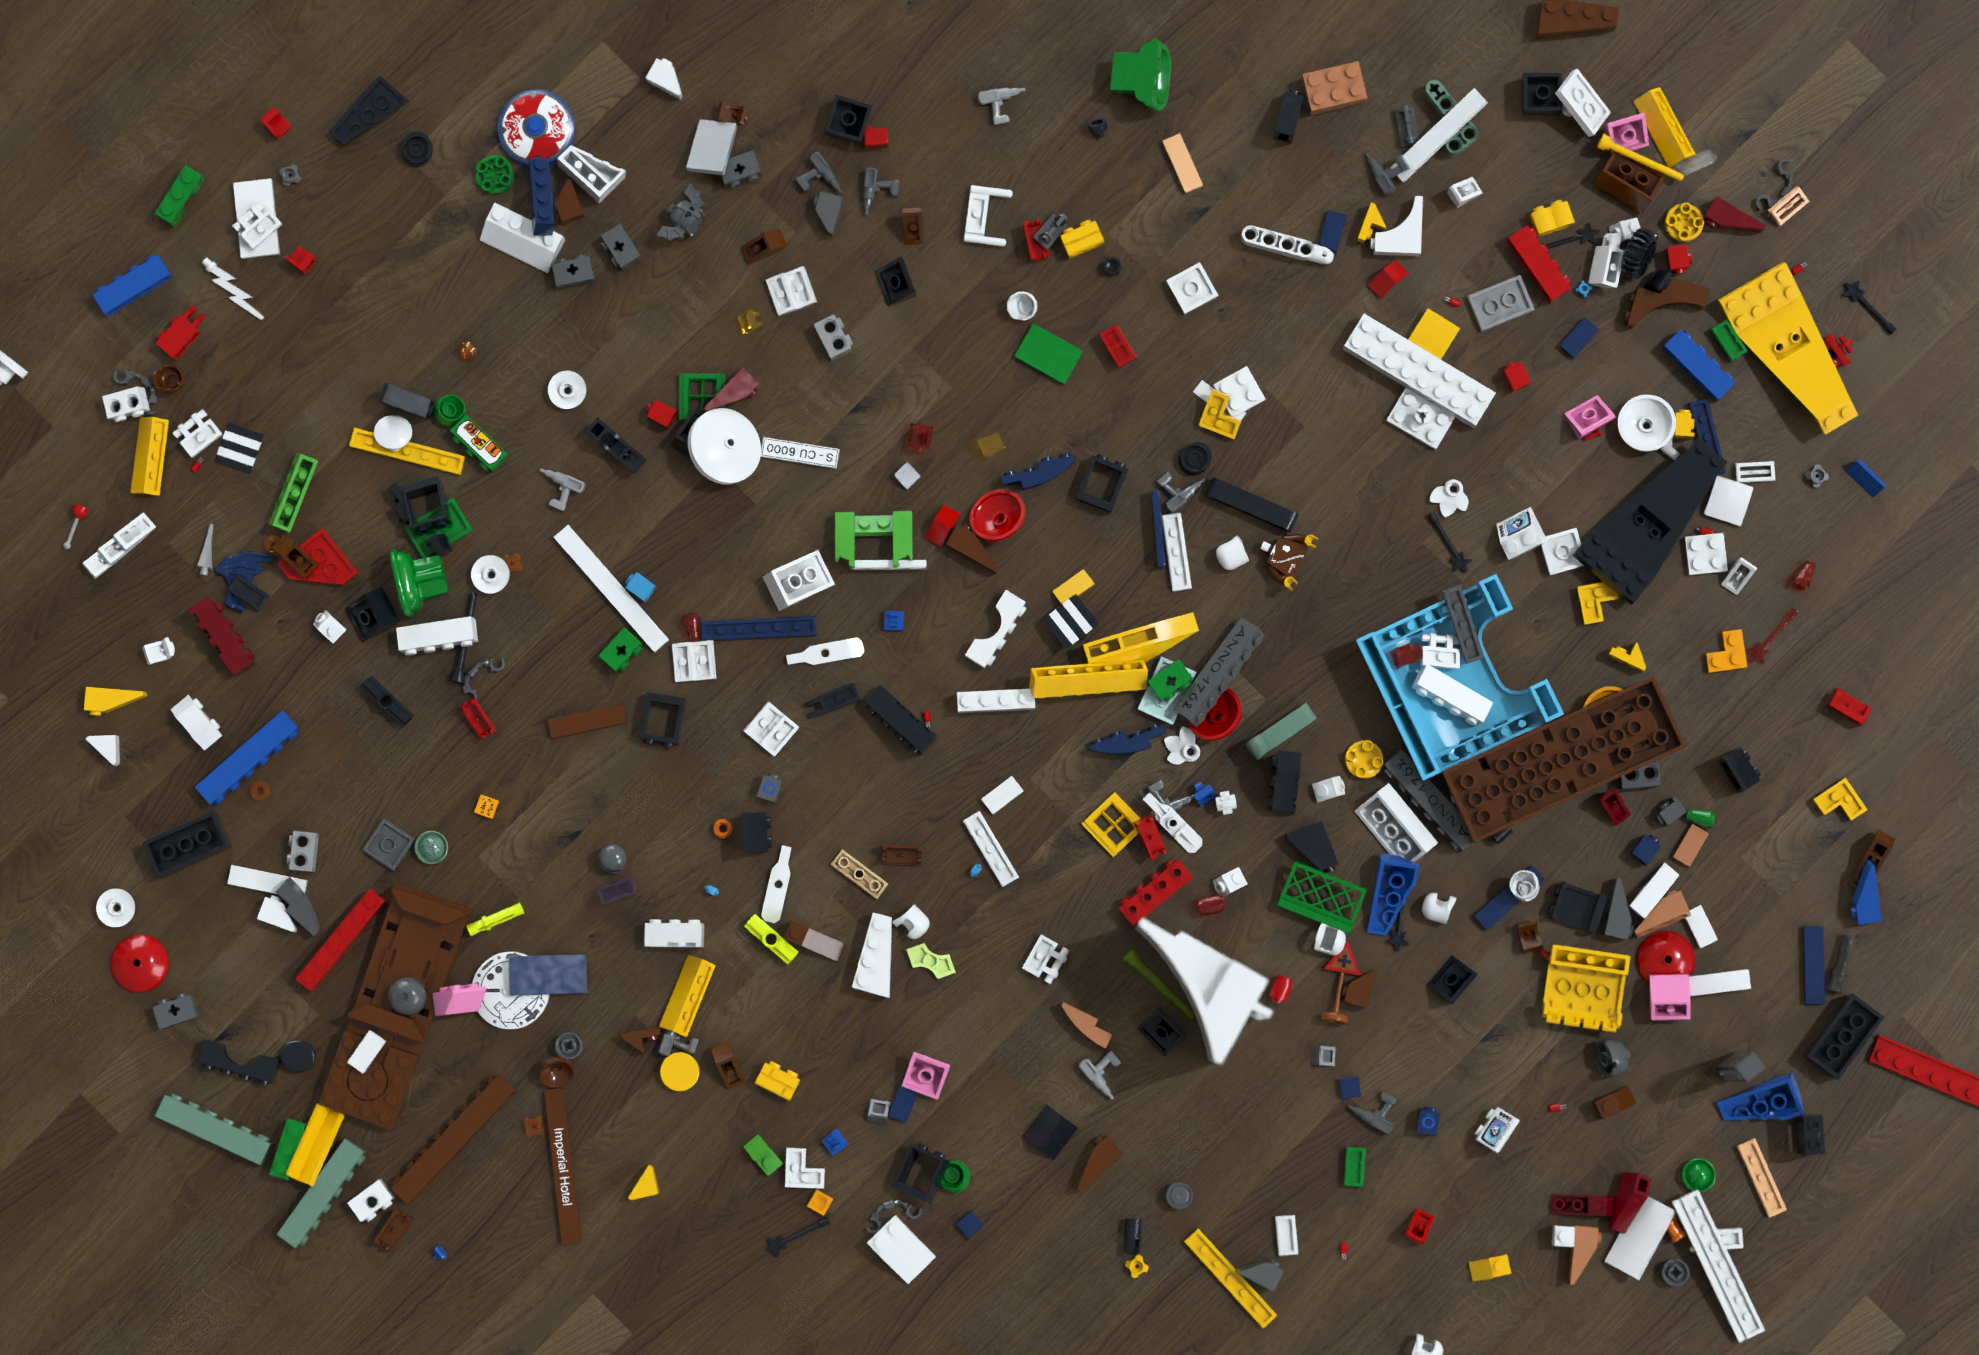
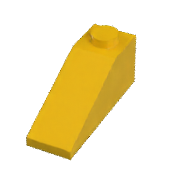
(107, 700)

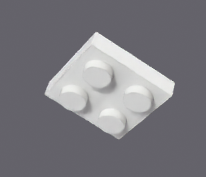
(1192, 288)
(1242, 390)
(1559, 551)
(1705, 554)

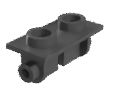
(1407, 126)
(1051, 230)

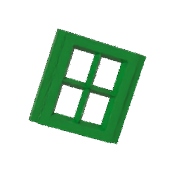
(684, 390)

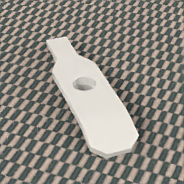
(837, 651)
(1180, 831)
(775, 896)

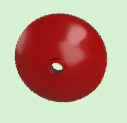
(994, 508)
(1229, 709)
(1659, 945)
(152, 958)

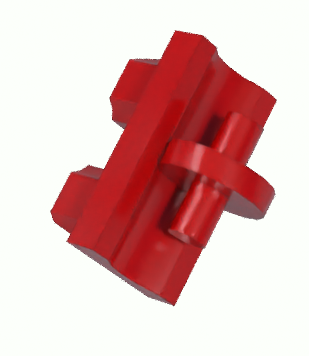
(1841, 357)

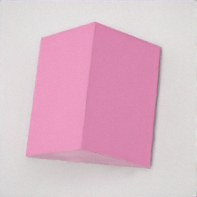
(1629, 132)
(1589, 416)
(926, 1075)

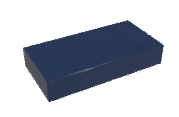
(1332, 230)
(1579, 337)
(903, 1103)

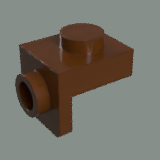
(731, 113)
(1529, 936)

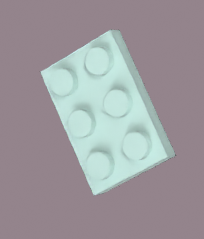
(1163, 710)

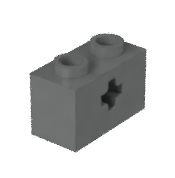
(747, 162)
(629, 254)
(583, 274)
(187, 1012)

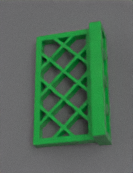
(1315, 912)

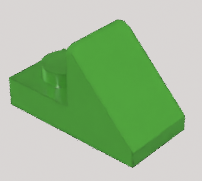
(763, 1155)

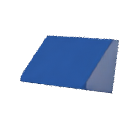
(1866, 478)

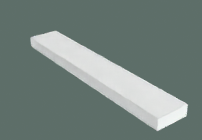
(1442, 132)

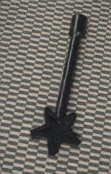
(1585, 234)
(1855, 292)
(1459, 560)
(1398, 937)
(778, 1244)

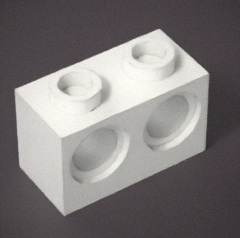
(125, 399)

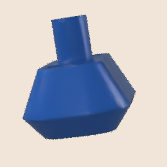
(439, 1253)

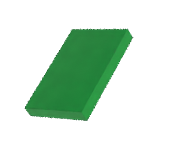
(1048, 354)
(459, 528)

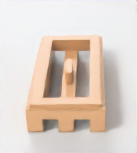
(1775, 215)

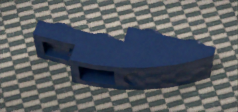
(1047, 471)
(1120, 744)

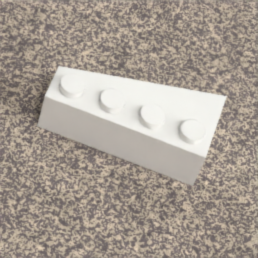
(875, 960)

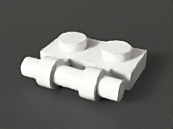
(261, 228)
(201, 437)
(1438, 656)
(1040, 956)

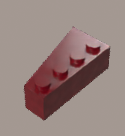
(223, 636)

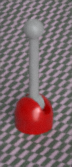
(78, 512)

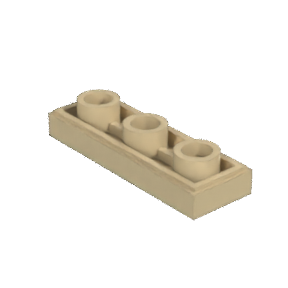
(869, 881)

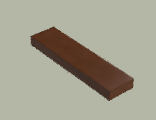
(587, 721)

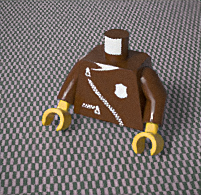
(1286, 556)

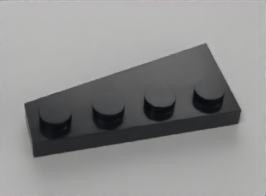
(372, 107)

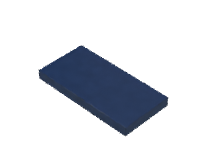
(547, 974)

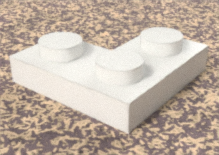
(798, 1175)

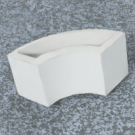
(196, 722)

